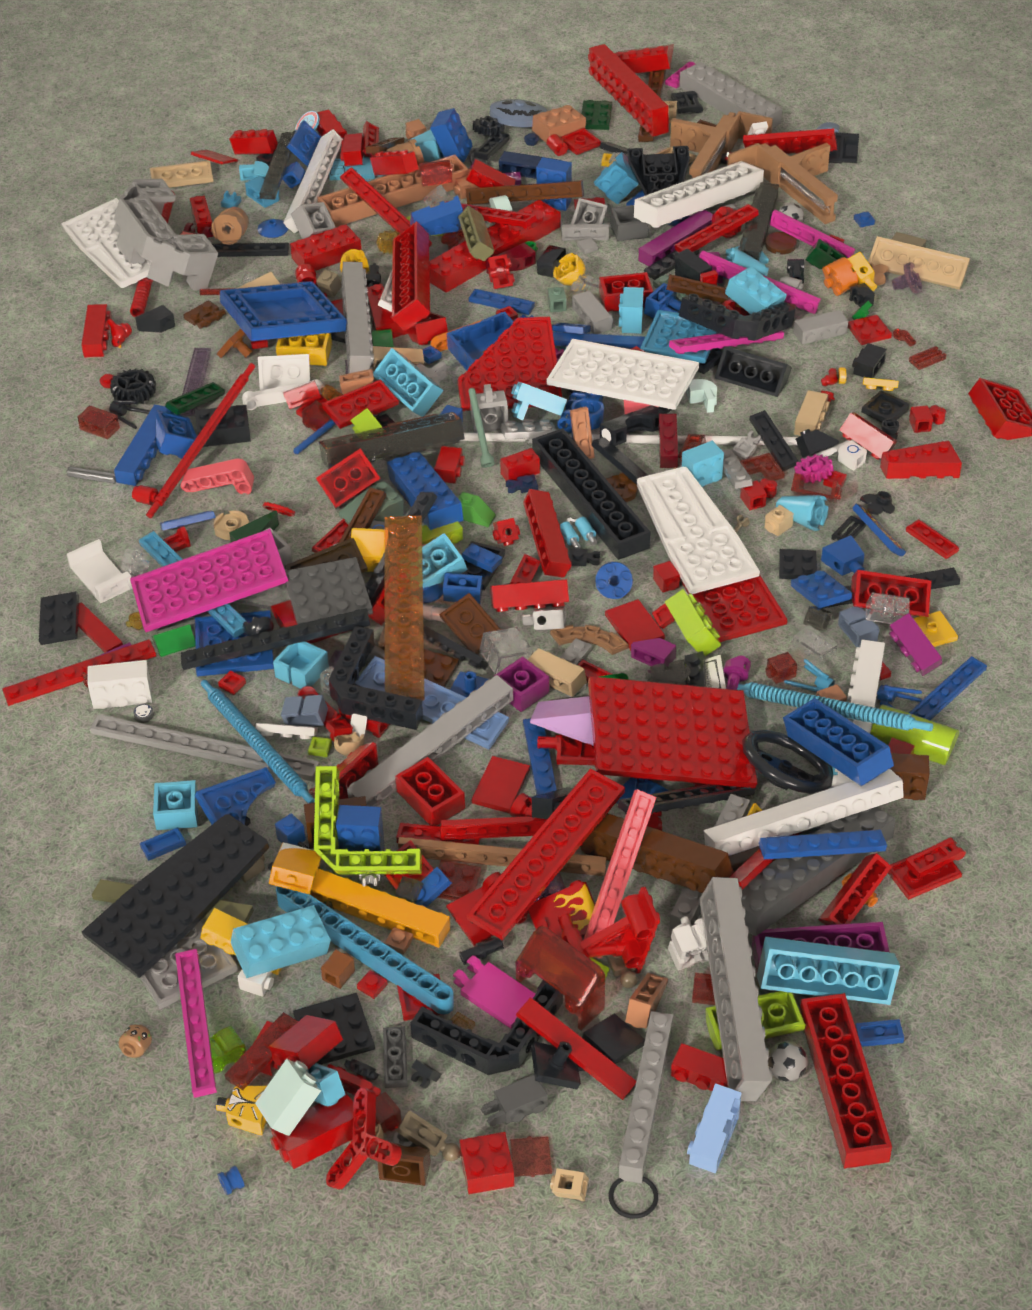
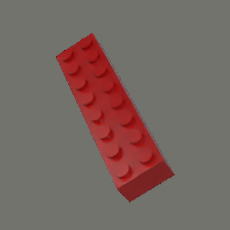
(845, 1081)

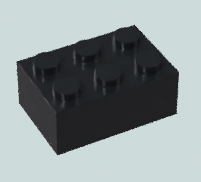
(230, 430)

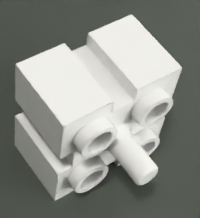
(688, 944)

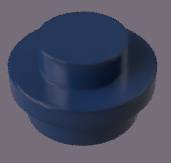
(531, 139)

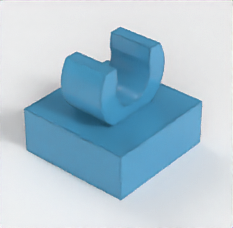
(230, 200)

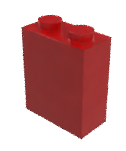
(306, 1041)

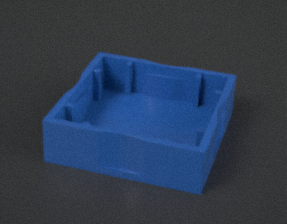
(470, 341)

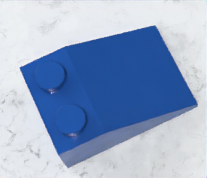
(174, 433)

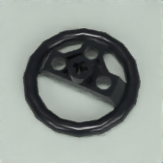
(782, 772)

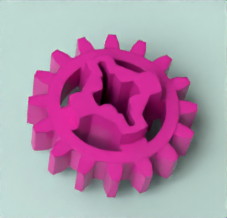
(814, 468)

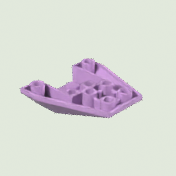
(566, 717)

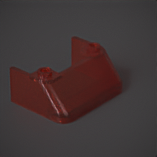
(566, 971)

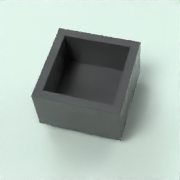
(625, 225)

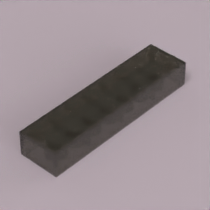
(395, 439)

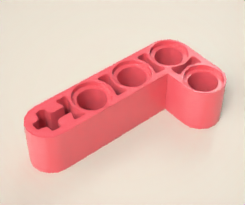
(219, 474)

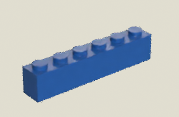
(140, 451)

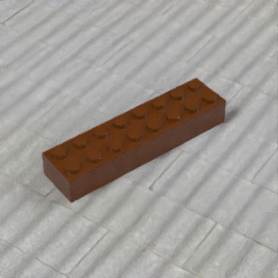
(663, 855)

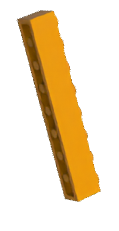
(381, 908)

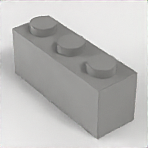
(592, 312)
(820, 327)

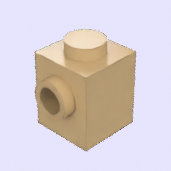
(778, 520)

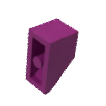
(653, 651)

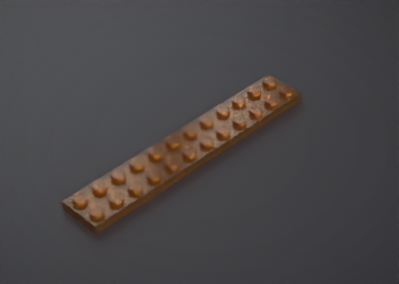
(404, 607)

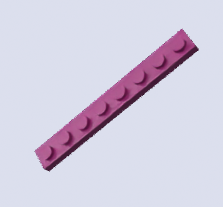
(794, 296)
(709, 342)
(195, 1023)

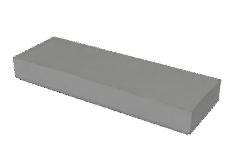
(585, 231)

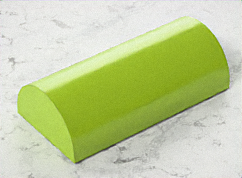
(936, 744)
(778, 1017)

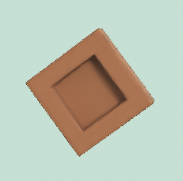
(399, 940)

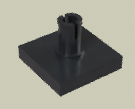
(554, 1066)

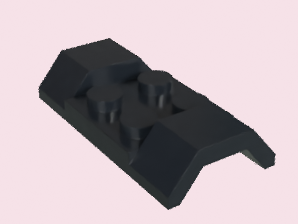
(846, 148)

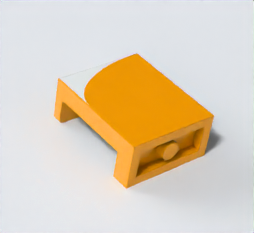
(295, 868)

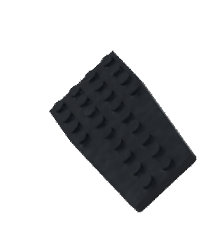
(175, 895)

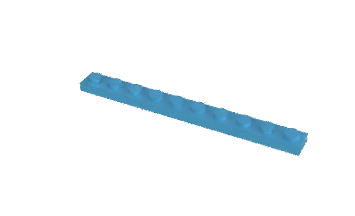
(166, 555)

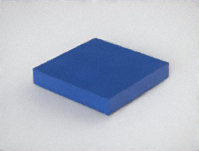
(571, 328)

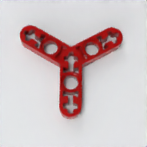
(363, 1143)

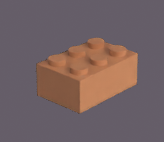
(558, 121)

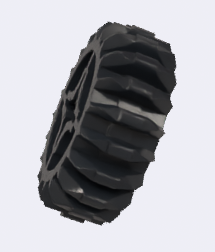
(133, 386)

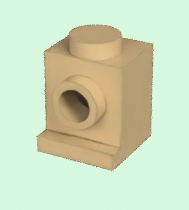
(563, 1178)

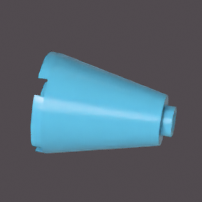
(807, 509)

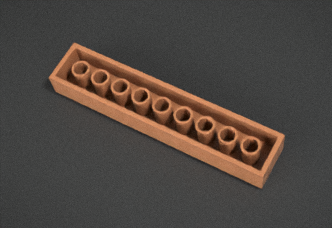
(397, 189)

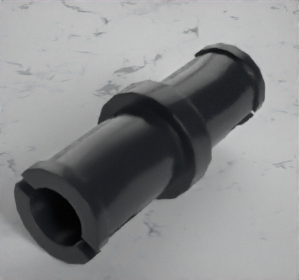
(481, 950)

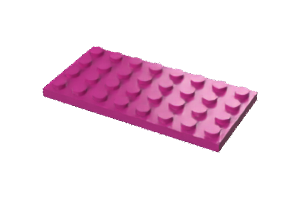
(208, 580)

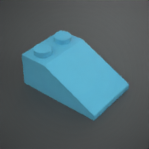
(440, 558)

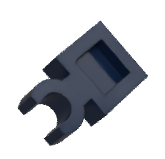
(523, 484)

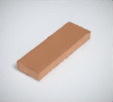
(582, 430)

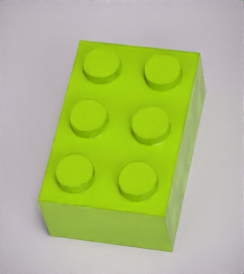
(693, 623)

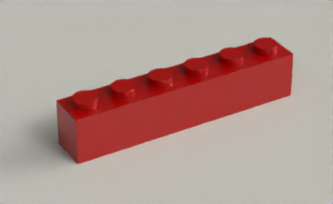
(547, 533)

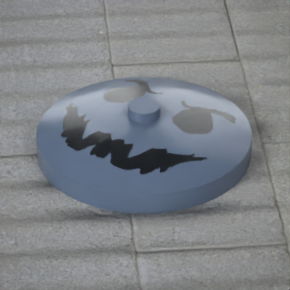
(515, 112)

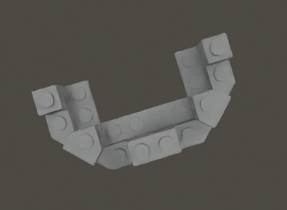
(148, 236)

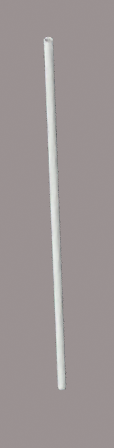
(640, 439)

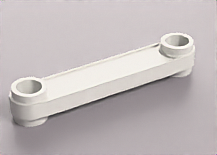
(270, 396)

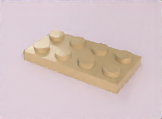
(184, 174)

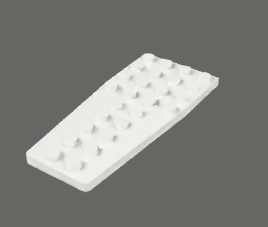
(98, 240)
(695, 531)

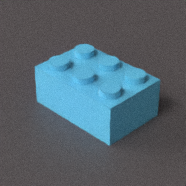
(754, 291)

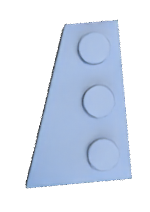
(715, 1128)

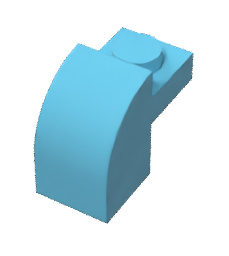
(249, 172)

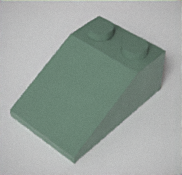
(391, 507)

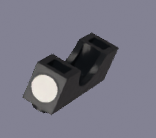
(640, 420)

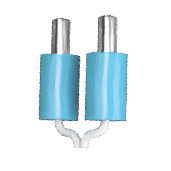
(584, 528)

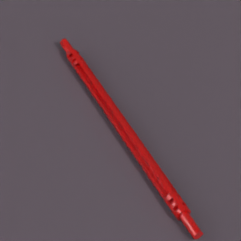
(200, 441)

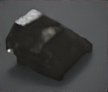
(672, 674)

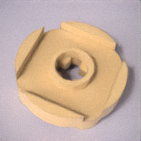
(224, 523)

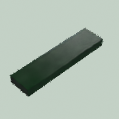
(195, 398)

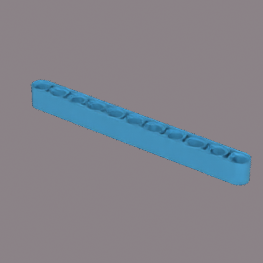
(374, 952)

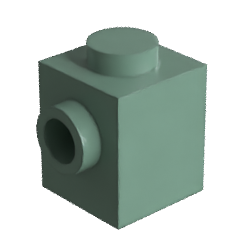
(556, 299)

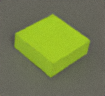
(320, 747)

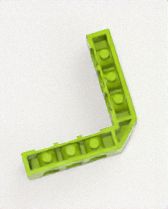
(326, 839)

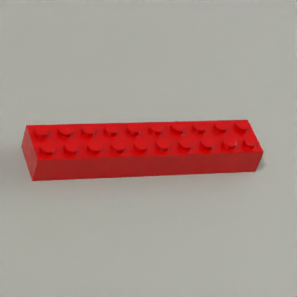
(629, 90)
(459, 265)
(411, 276)

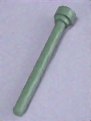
(486, 458)

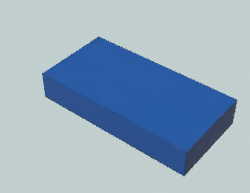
(162, 844)

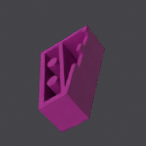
(914, 645)

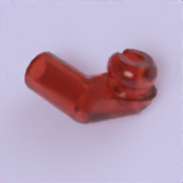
(903, 335)

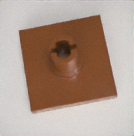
(235, 341)

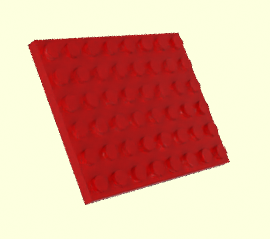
(670, 732)

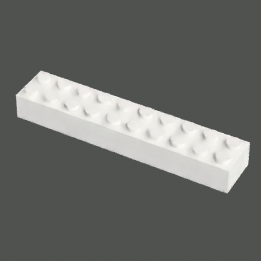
(698, 193)

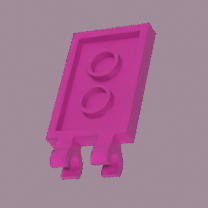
(492, 991)

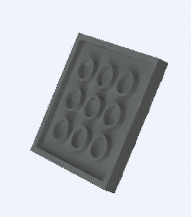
(327, 590)

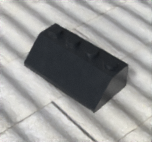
(752, 371)

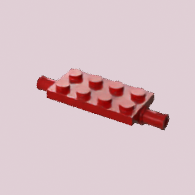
(568, 750)

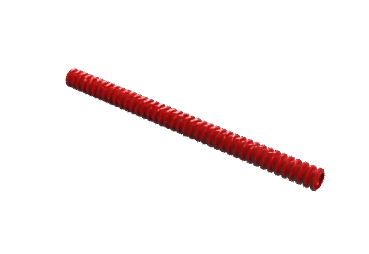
(144, 285)

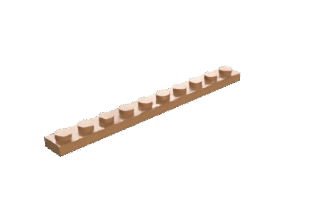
(498, 855)

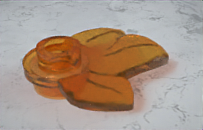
(330, 392)

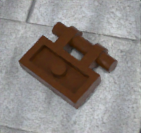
(204, 314)

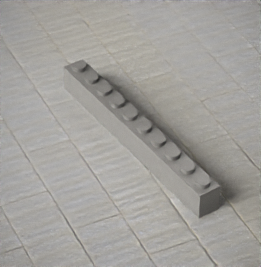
(434, 740)

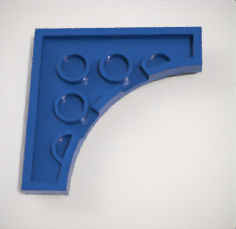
(234, 795)

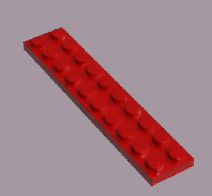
(545, 854)

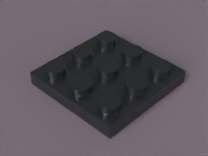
(350, 1021)

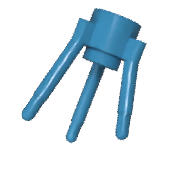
(822, 681)

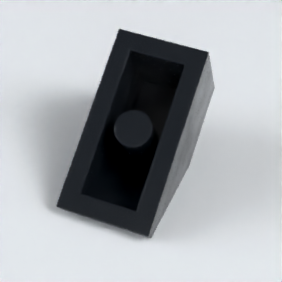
(155, 320)
(814, 442)

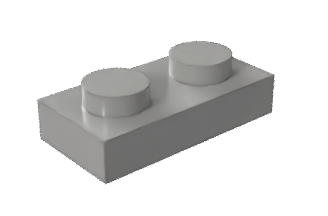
(577, 651)

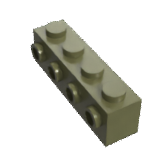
(476, 233)

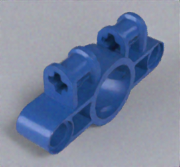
(591, 401)

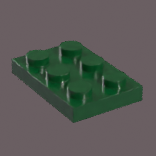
(597, 114)

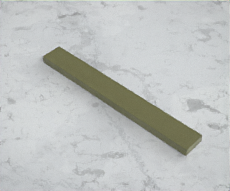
(111, 891)

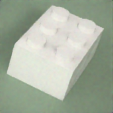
(119, 684)

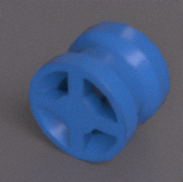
(231, 1180)

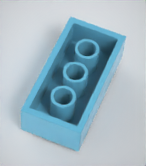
(407, 382)
(280, 941)

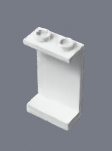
(98, 572)

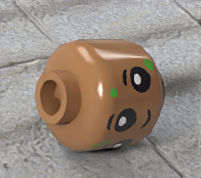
(135, 1041)

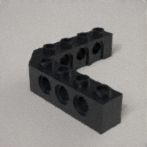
(734, 324)
(364, 701)
(477, 1051)

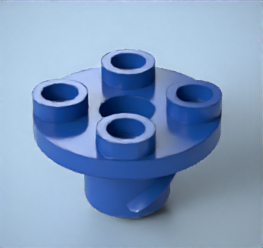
(614, 580)

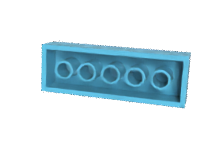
(827, 970)

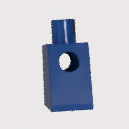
(843, 556)

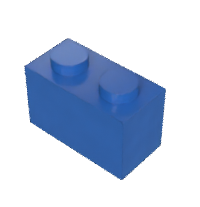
(459, 585)

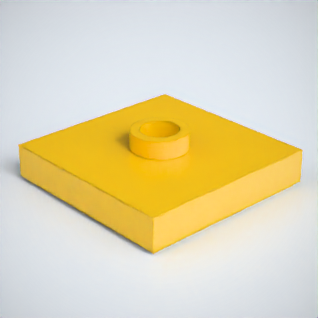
(937, 628)

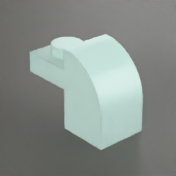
(500, 202)
(702, 391)

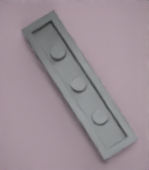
(735, 471)

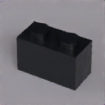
(869, 361)

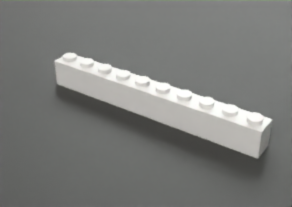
(315, 174)
(864, 685)
(804, 813)

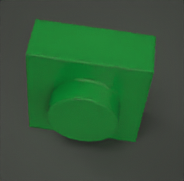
(863, 311)

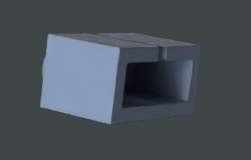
(856, 626)
(305, 711)

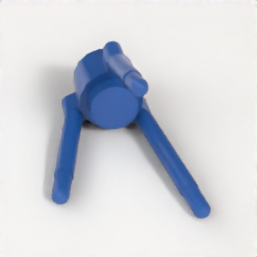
(888, 694)

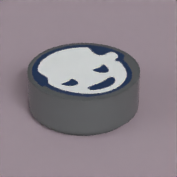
(143, 713)

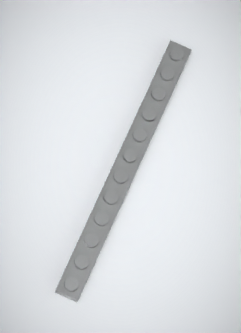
(194, 745)

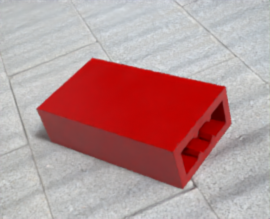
(316, 1133)

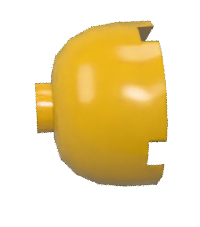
(569, 269)

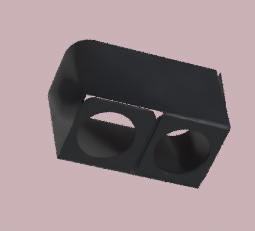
(546, 260)

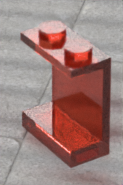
(798, 485)

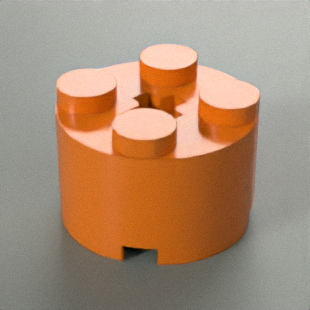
(840, 276)

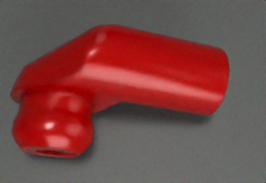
(830, 379)

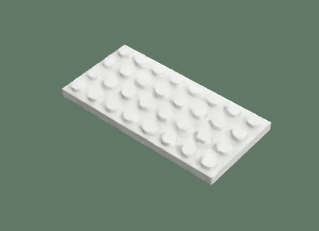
(623, 373)

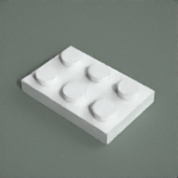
(283, 370)

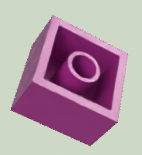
(527, 682)

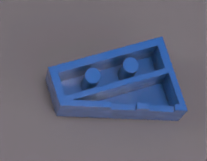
(440, 218)

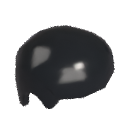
(258, 626)

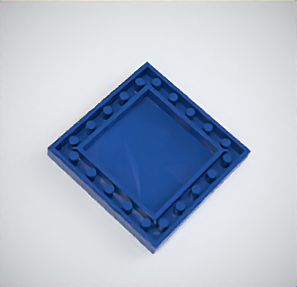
(282, 311)

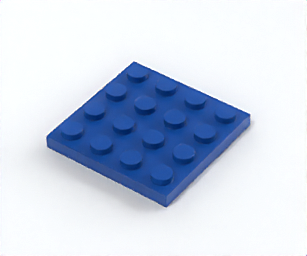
(211, 632)

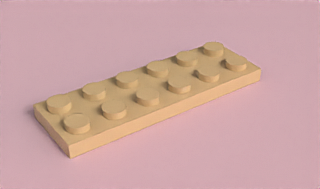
(931, 264)

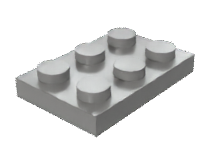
(526, 429)

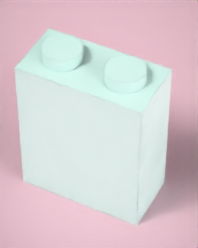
(288, 1096)

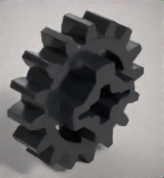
(487, 126)

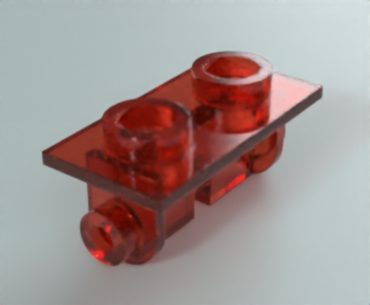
(453, 238)

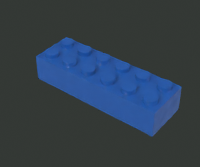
(415, 475)
(838, 741)

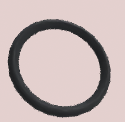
(628, 1215)

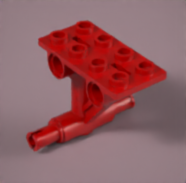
(624, 938)

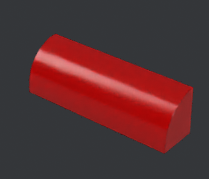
(856, 891)

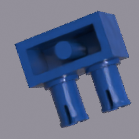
(661, 300)

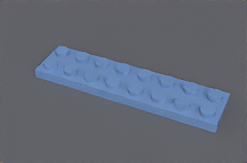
(436, 702)

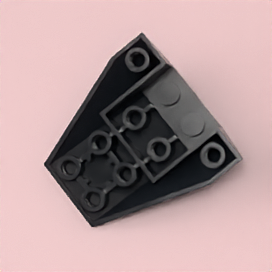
(659, 170)

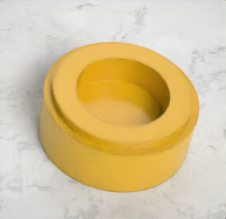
(841, 375)

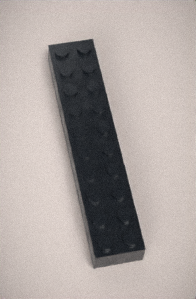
(591, 494)

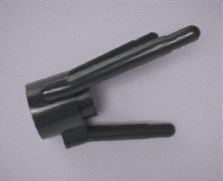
(119, 408)

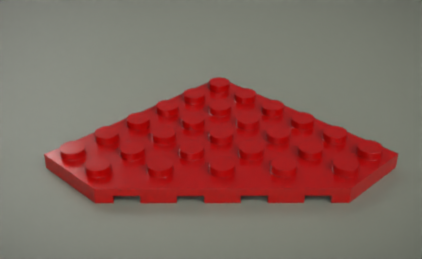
(519, 355)

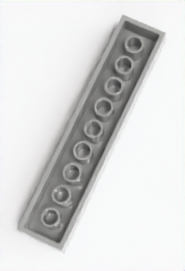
(356, 311)
(735, 988)

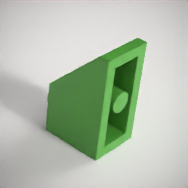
(476, 510)

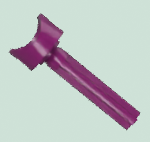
(736, 672)

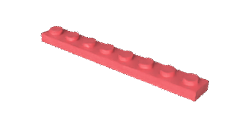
(621, 863)

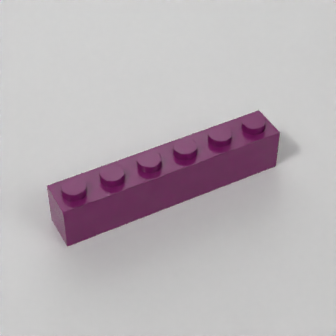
(665, 243)

